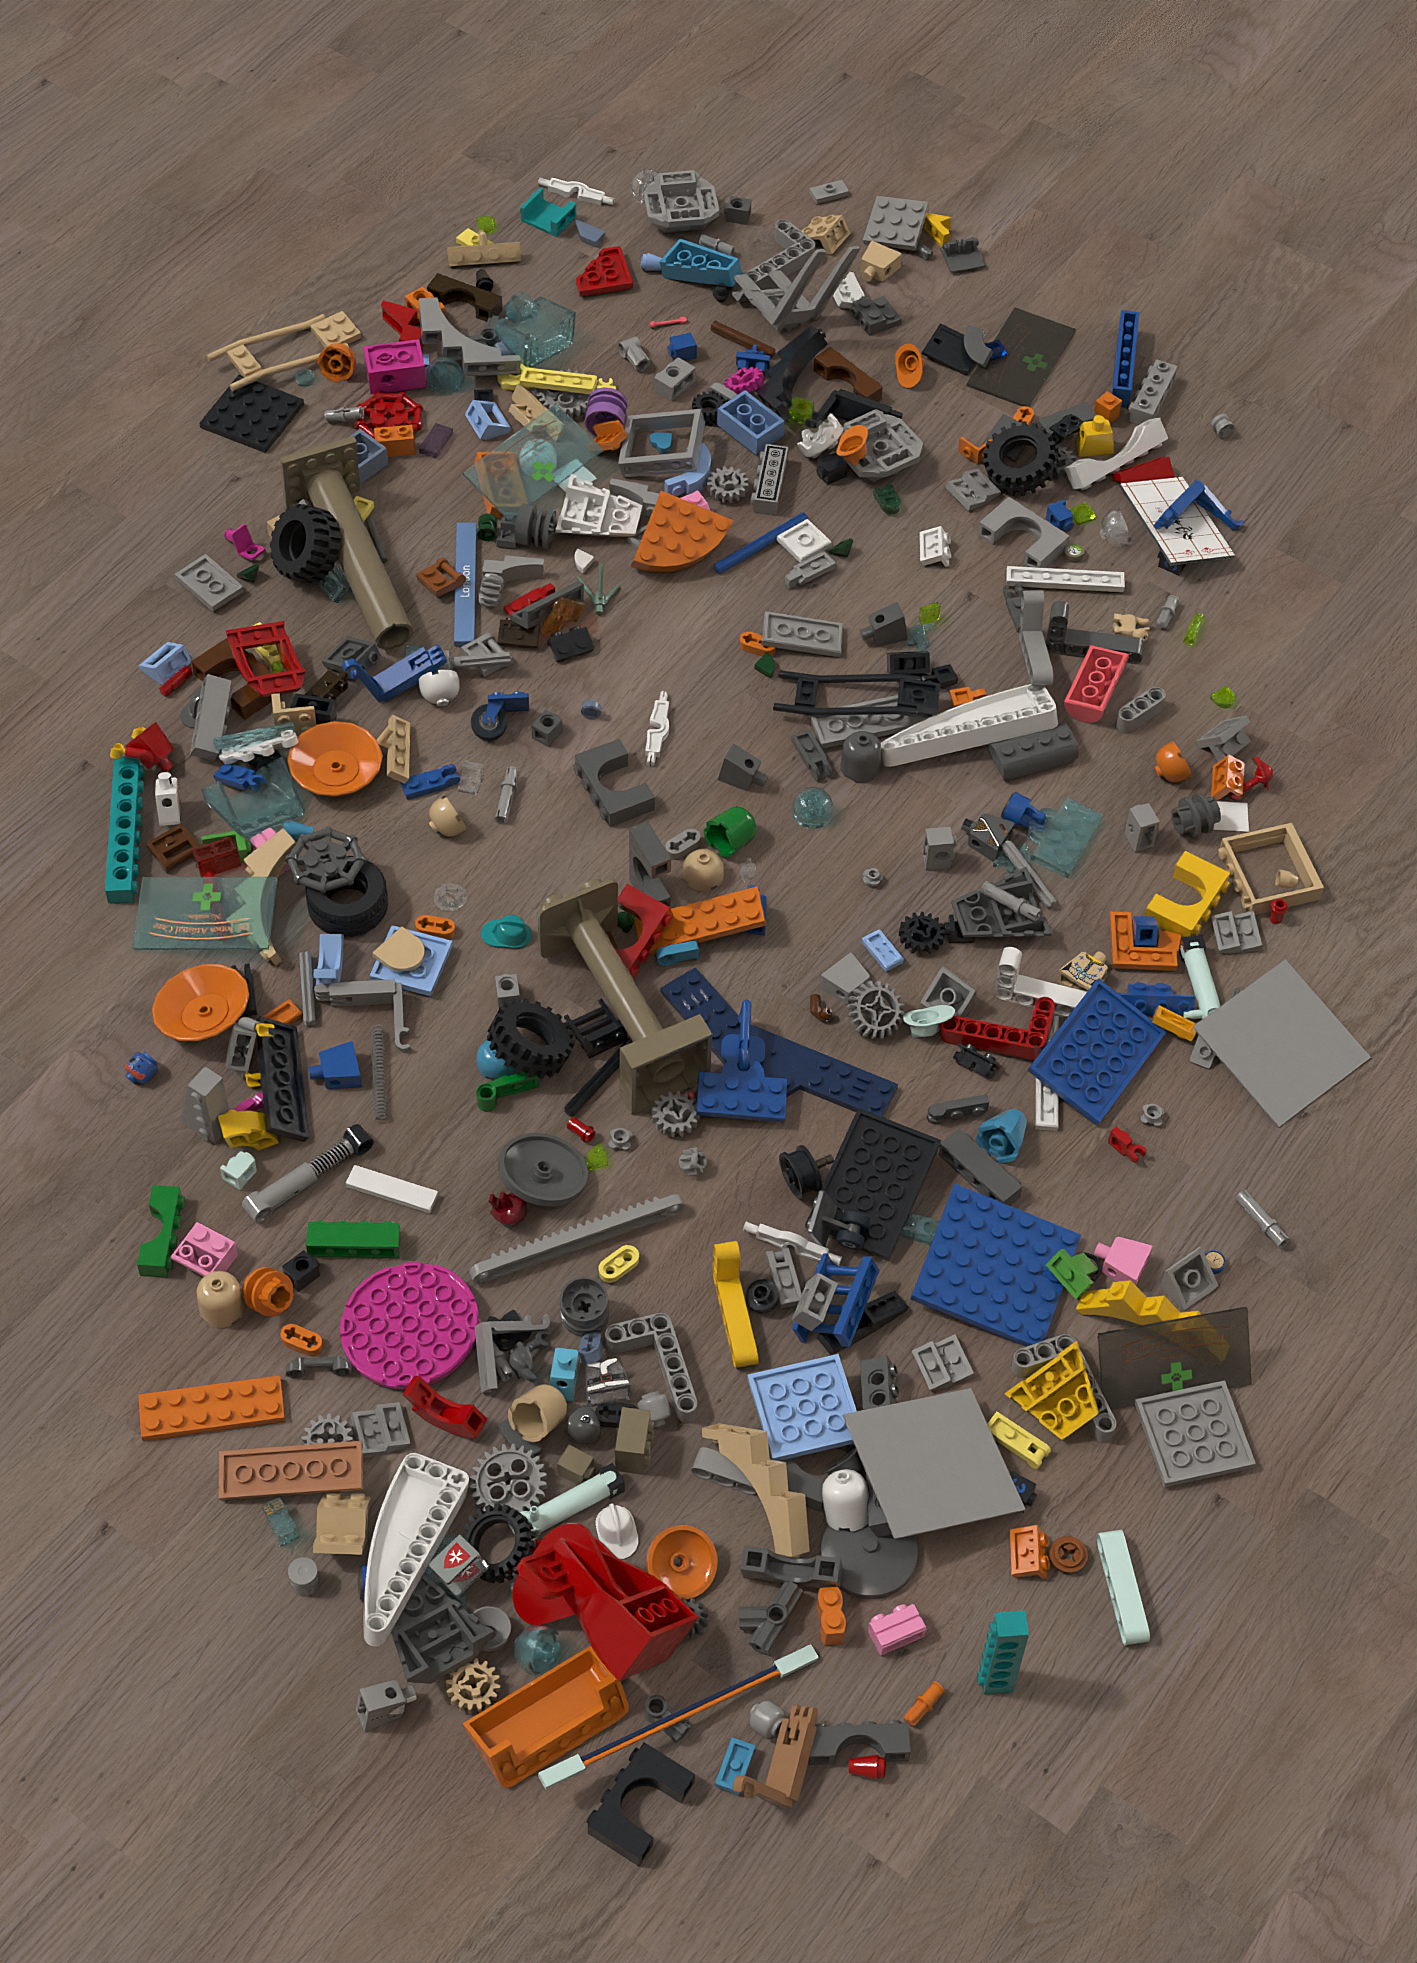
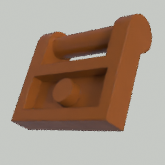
(436, 581)

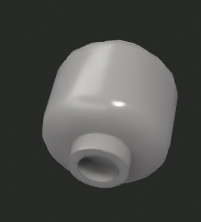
(658, 1405)
(766, 1719)

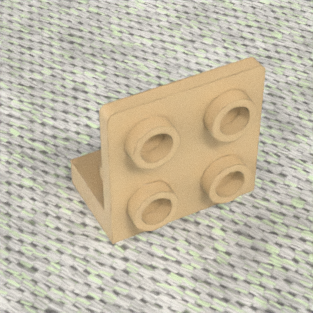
(830, 230)
(302, 717)

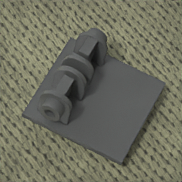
(962, 255)

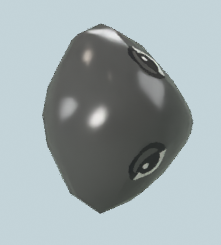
(583, 1425)

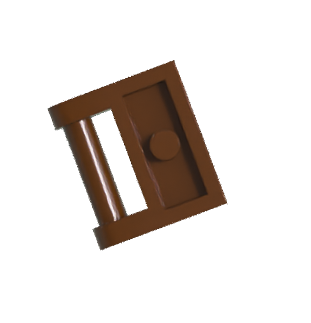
(171, 842)

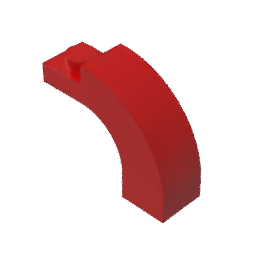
(442, 1413)

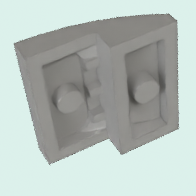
(973, 489)
(1236, 932)
(943, 1363)
(381, 1429)

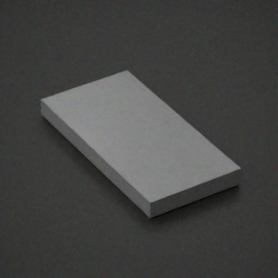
(802, 634)

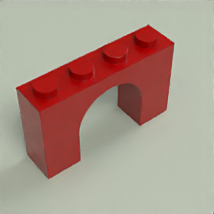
(654, 918)

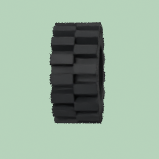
(708, 400)

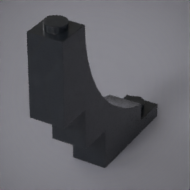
(777, 392)

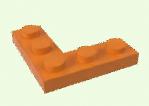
(1130, 957)

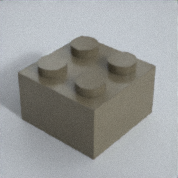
(634, 1440)

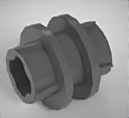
(1196, 815)

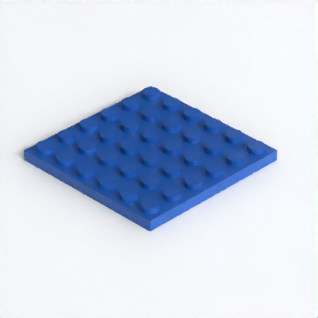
(993, 1267)

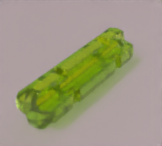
(1194, 628)

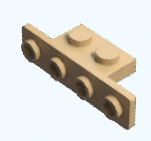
(526, 406)

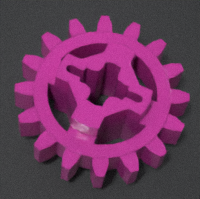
(745, 380)

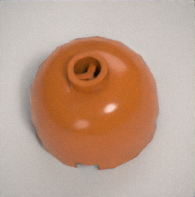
(337, 362)
(1171, 764)

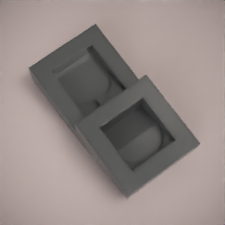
(507, 533)

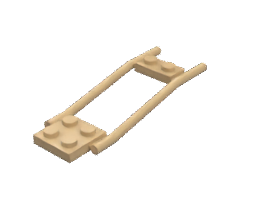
(328, 330)

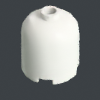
(846, 1500)

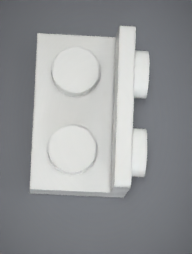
(935, 546)

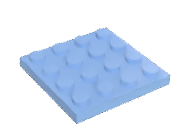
(803, 1406)

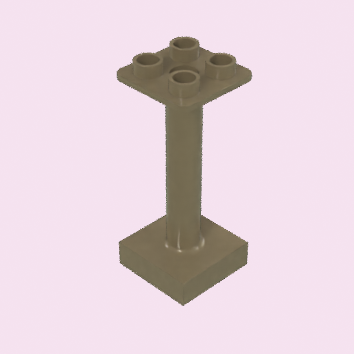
(658, 1057)

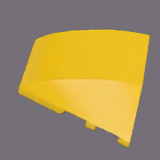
(1058, 1393)

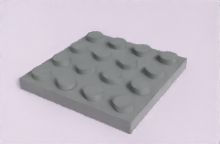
(1194, 1433)

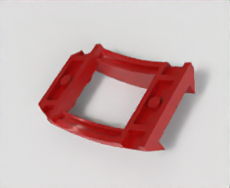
(265, 635)

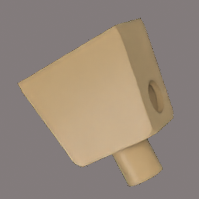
(879, 262)

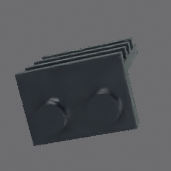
(599, 1035)

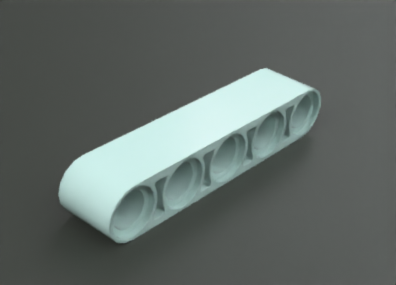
(1123, 1587)

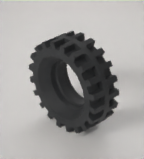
(1026, 477)
(521, 1052)

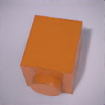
(1108, 406)

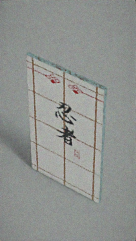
(1191, 536)

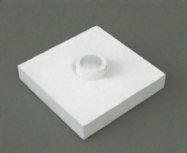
(804, 541)

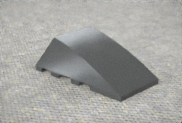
(986, 917)
(436, 1634)

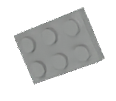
(209, 582)

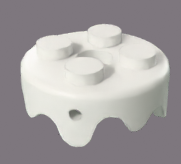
(824, 438)

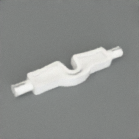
(585, 193)
(657, 736)
(783, 1238)

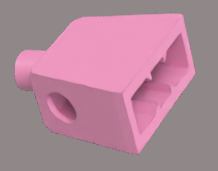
(1124, 1259)

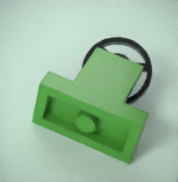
(1074, 1271)

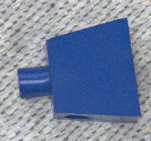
(338, 1067)

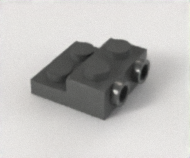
(875, 314)
(351, 648)

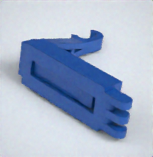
(1204, 497)
(400, 675)

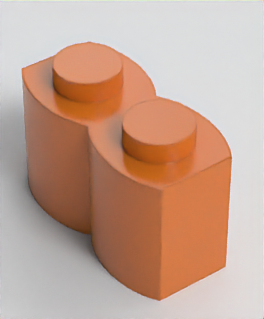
(831, 1617)

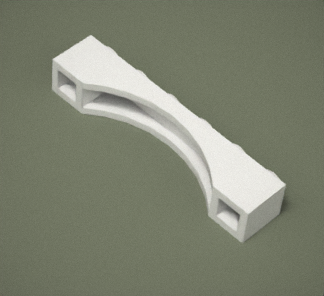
(1144, 437)

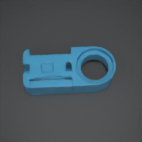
(677, 953)

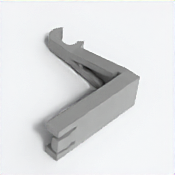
(485, 1349)

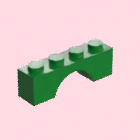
(155, 1255)

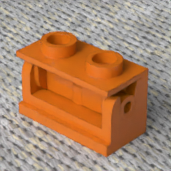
(397, 440)

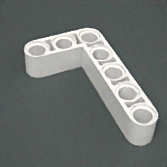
(1026, 990)

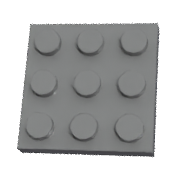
(896, 222)

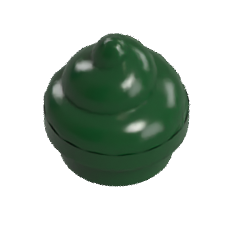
(625, 921)

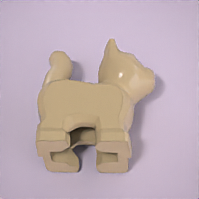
(1126, 626)

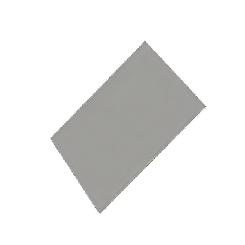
(1281, 1042)
(933, 1463)

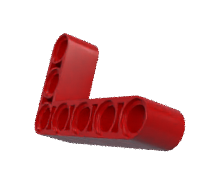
(1003, 1034)

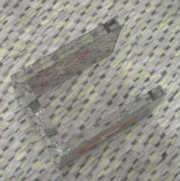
(458, 1566)

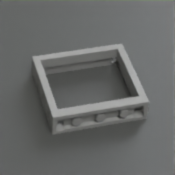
(666, 462)

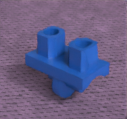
(753, 358)

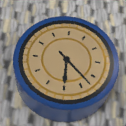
(1216, 1261)

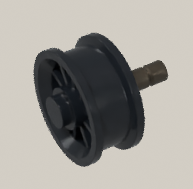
(802, 1171)

